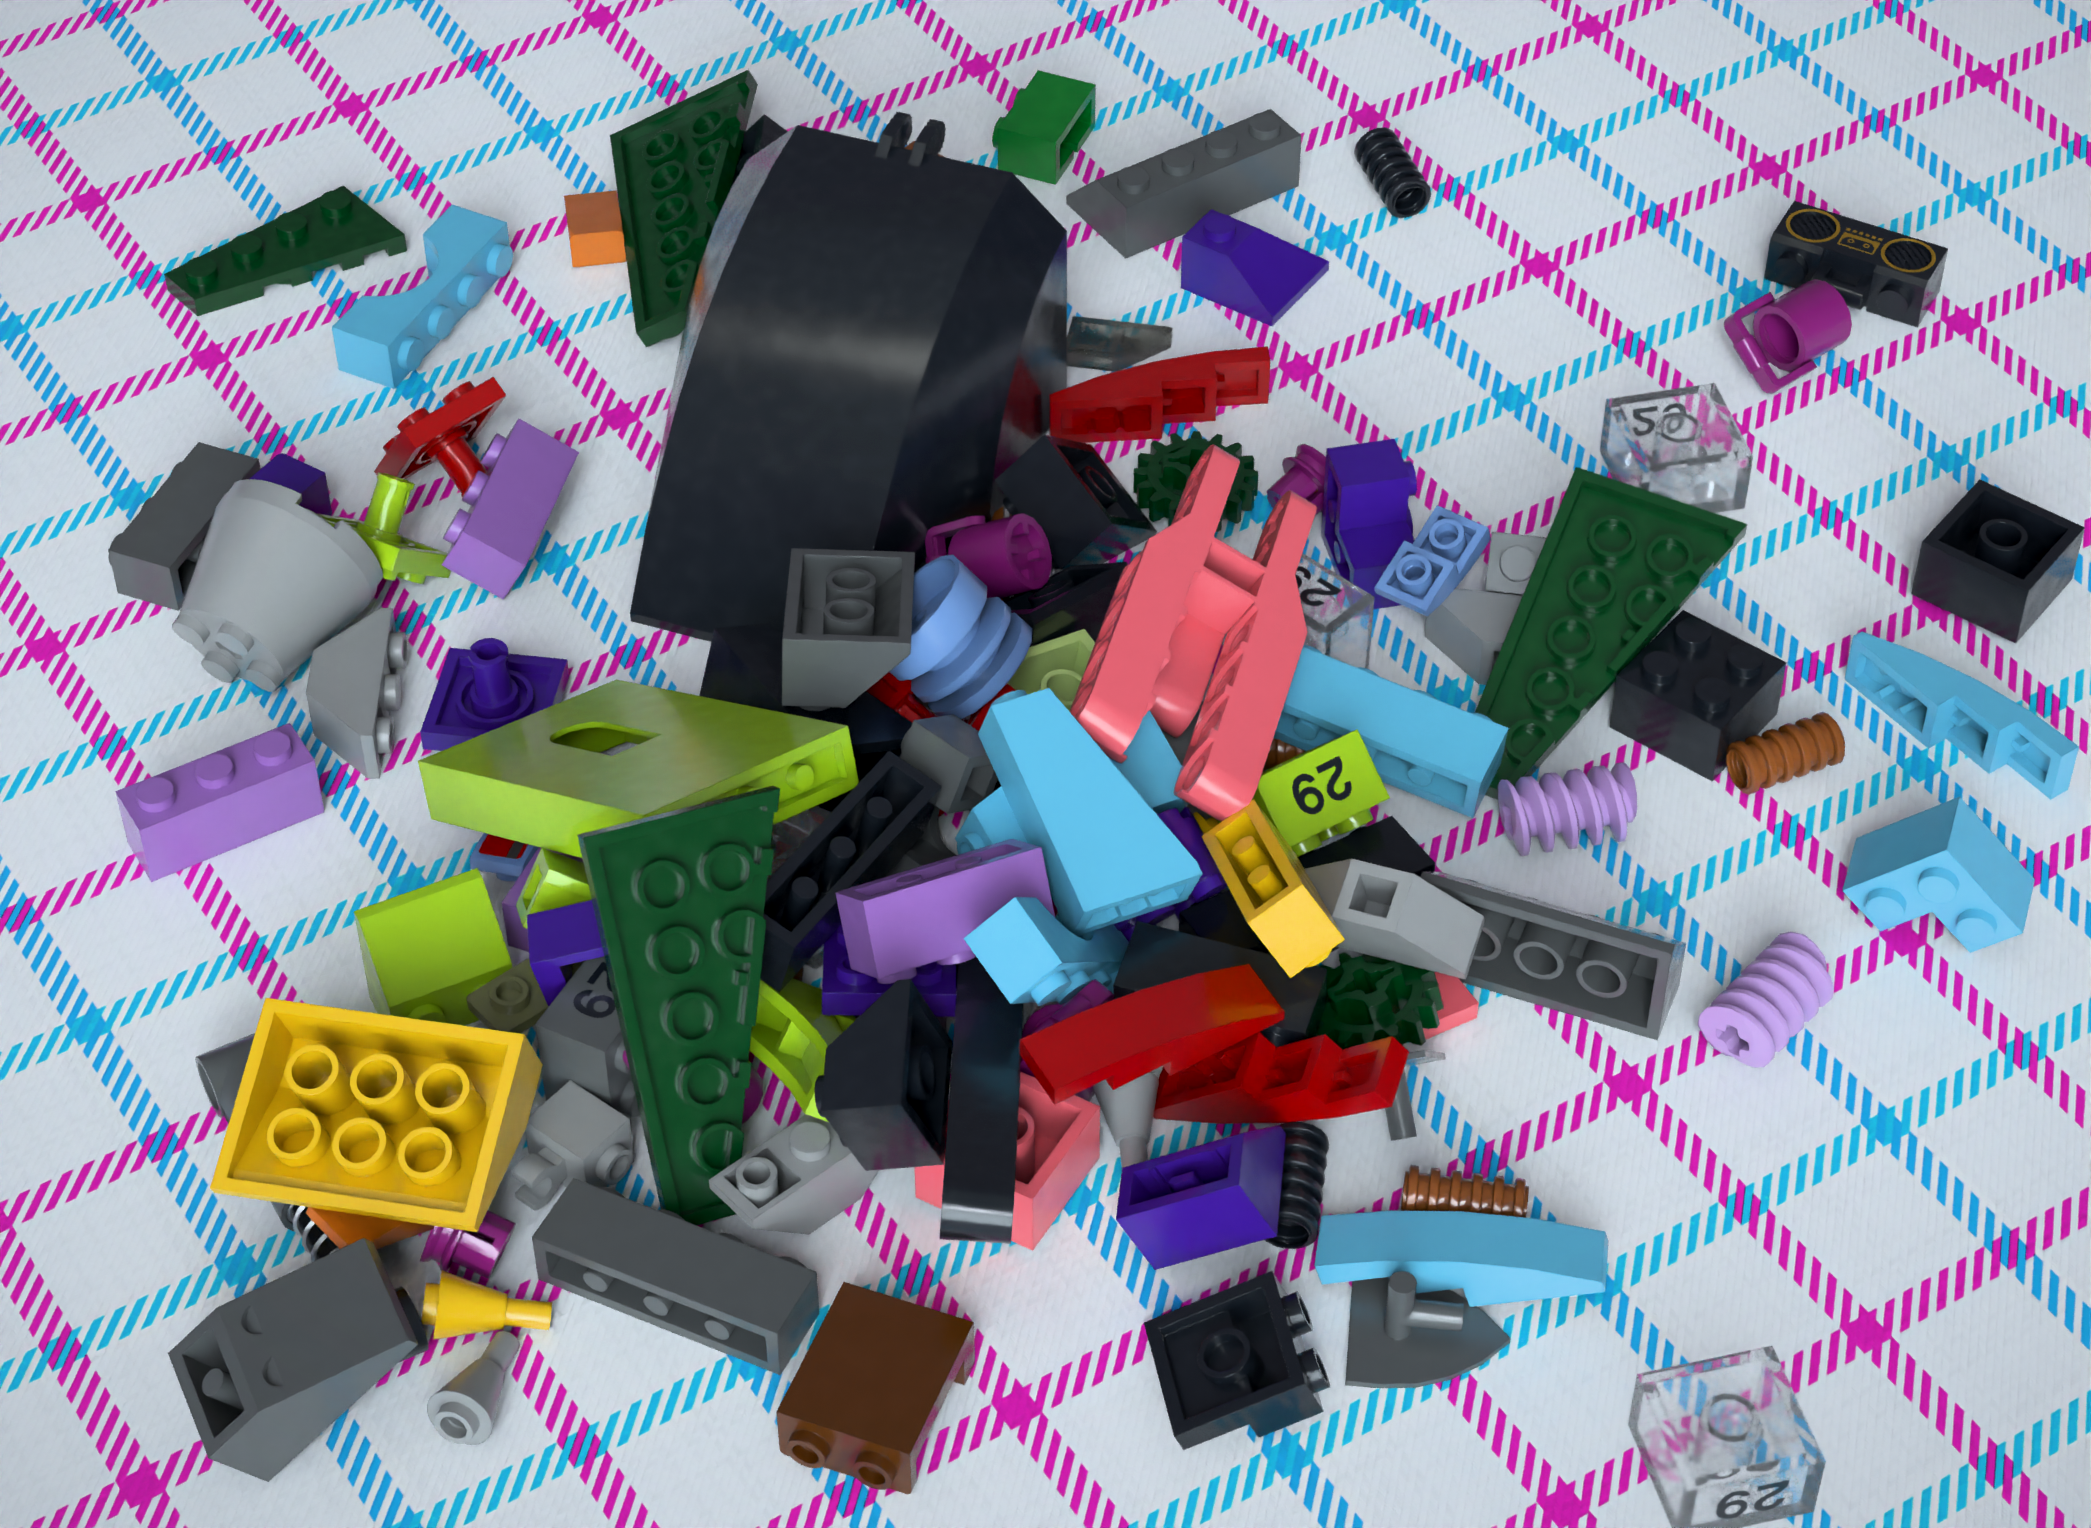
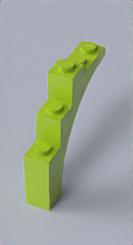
(789, 1023)

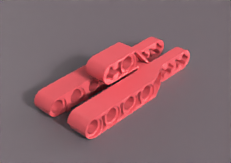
(1169, 629)

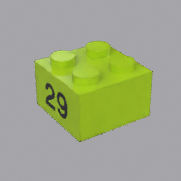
(1321, 792)

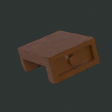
(873, 1387)

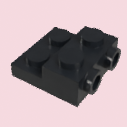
(1237, 1362)

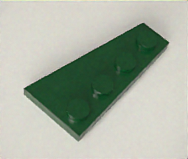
(285, 251)

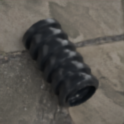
(1392, 172)
(1301, 1185)

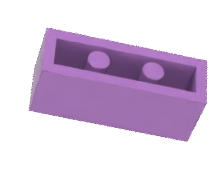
(507, 507)
(220, 802)
(931, 908)

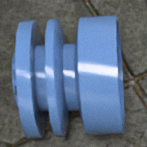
(960, 640)

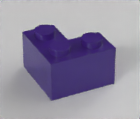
(1366, 511)

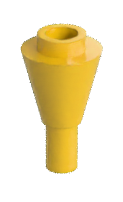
(467, 1308)

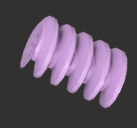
(1568, 806)
(1769, 1001)

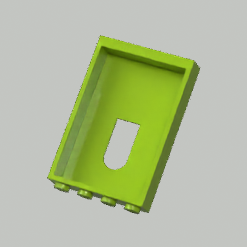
(550, 782)

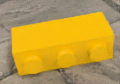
(1272, 889)

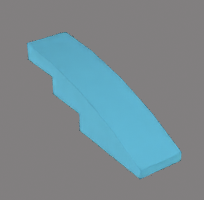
(1947, 704)
(1484, 1254)

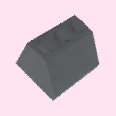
(844, 623)

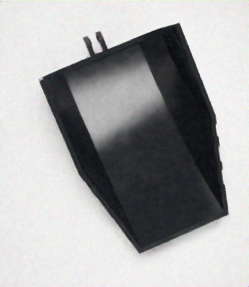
(848, 368)

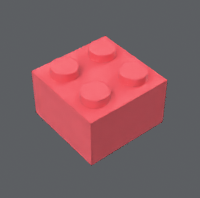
(1052, 1159)

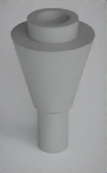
(1129, 1115)
(468, 1403)

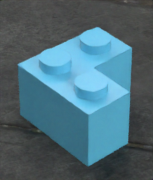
(1944, 866)

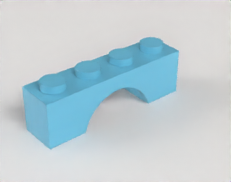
(393, 333)
(1039, 958)

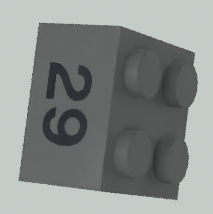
(584, 1041)

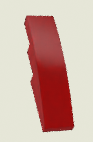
(1173, 390)
(1150, 1029)
(1283, 1083)

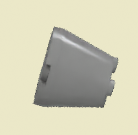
(272, 585)

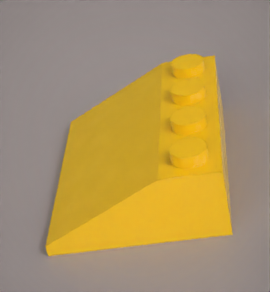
(377, 1114)

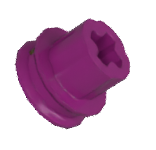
(1303, 476)
(472, 1250)

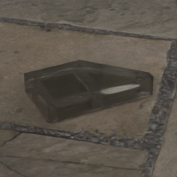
(1113, 344)

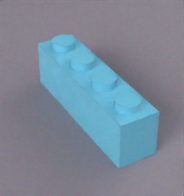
(1407, 732)

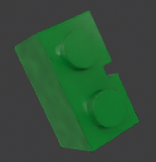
(1045, 127)

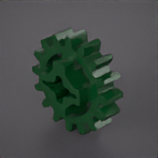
(1165, 471)
(1379, 1000)

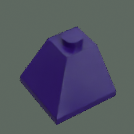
(1246, 267)

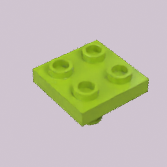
(380, 529)

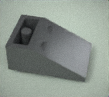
(291, 1358)

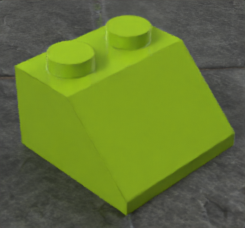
(432, 949)

